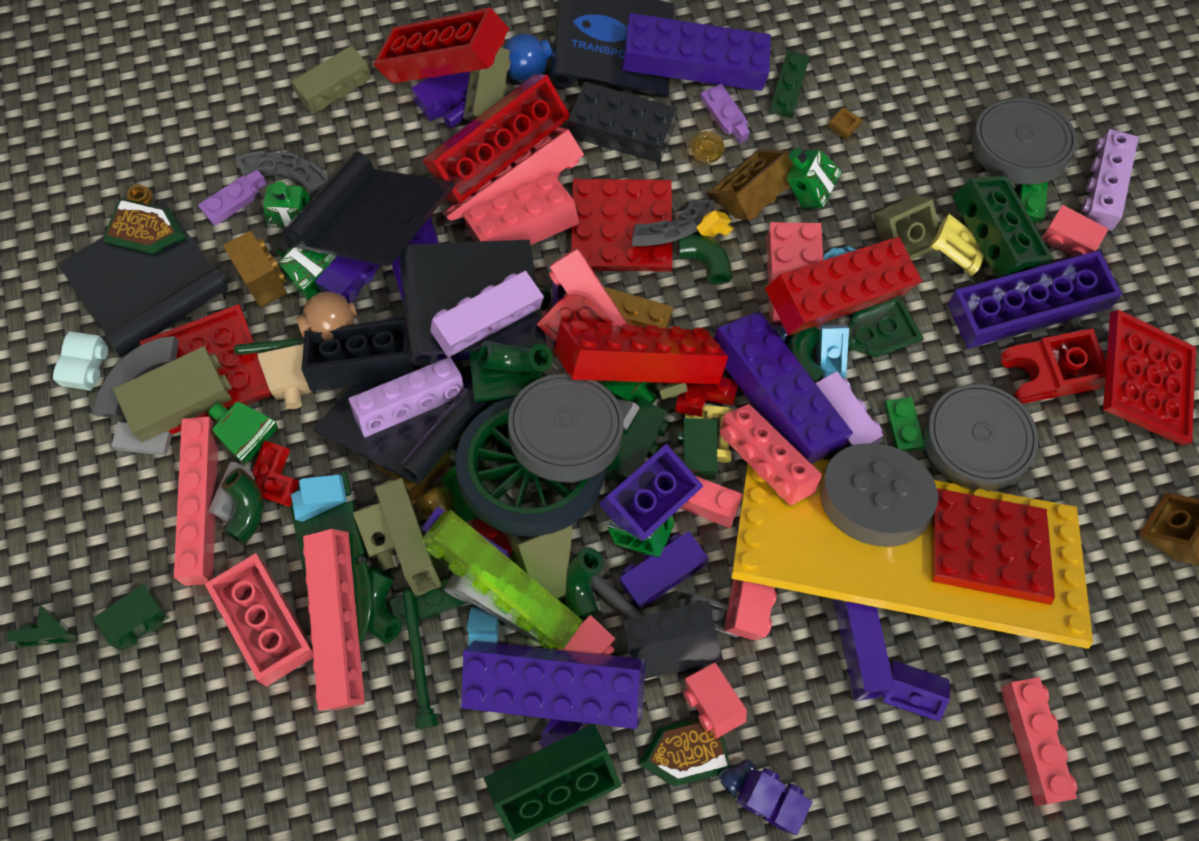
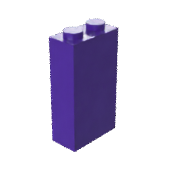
(864, 650)

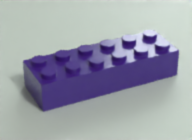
(696, 52)
(1033, 299)
(781, 388)
(553, 684)

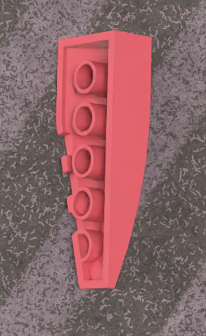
(545, 158)

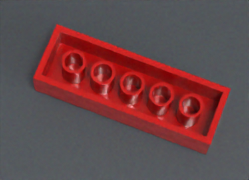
(442, 46)
(498, 137)
(842, 285)
(639, 353)

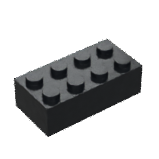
(622, 122)
(356, 355)

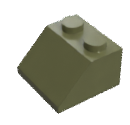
(912, 221)

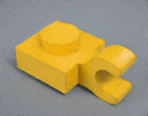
(715, 223)

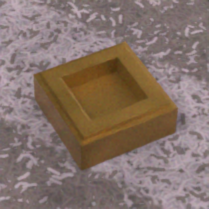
(844, 123)

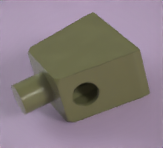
(372, 527)

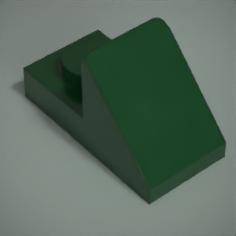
(47, 632)

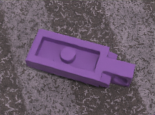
(725, 112)
(232, 197)

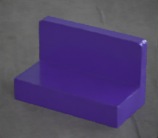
(918, 691)

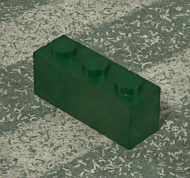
(638, 441)

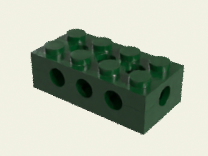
(1001, 226)

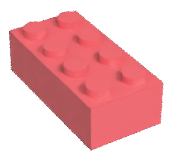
(524, 214)
(791, 248)
(260, 620)

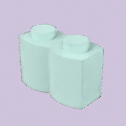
(80, 361)

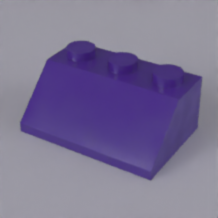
(651, 494)

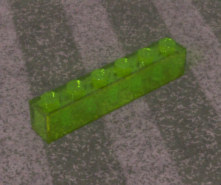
(502, 580)

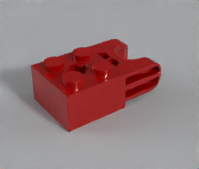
(1058, 365)

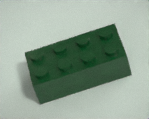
(552, 782)

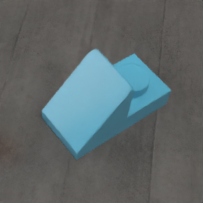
(833, 349)
(317, 496)
(482, 626)

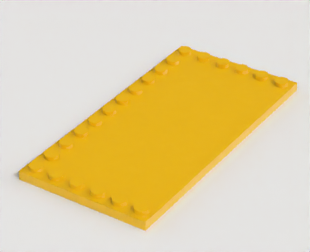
(808, 554)

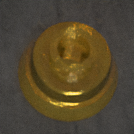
(707, 147)
(440, 497)

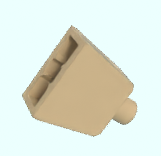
(285, 375)

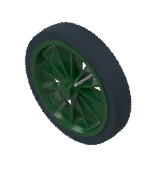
(498, 514)

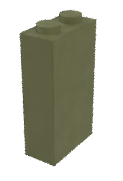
(173, 393)
(407, 537)

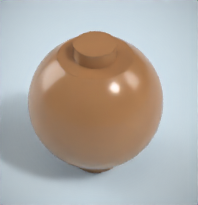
(326, 313)

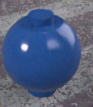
(527, 56)

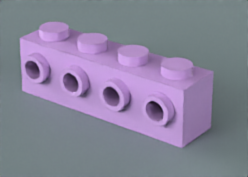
(1110, 178)
(486, 313)
(406, 396)

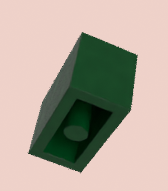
(699, 446)
(131, 618)

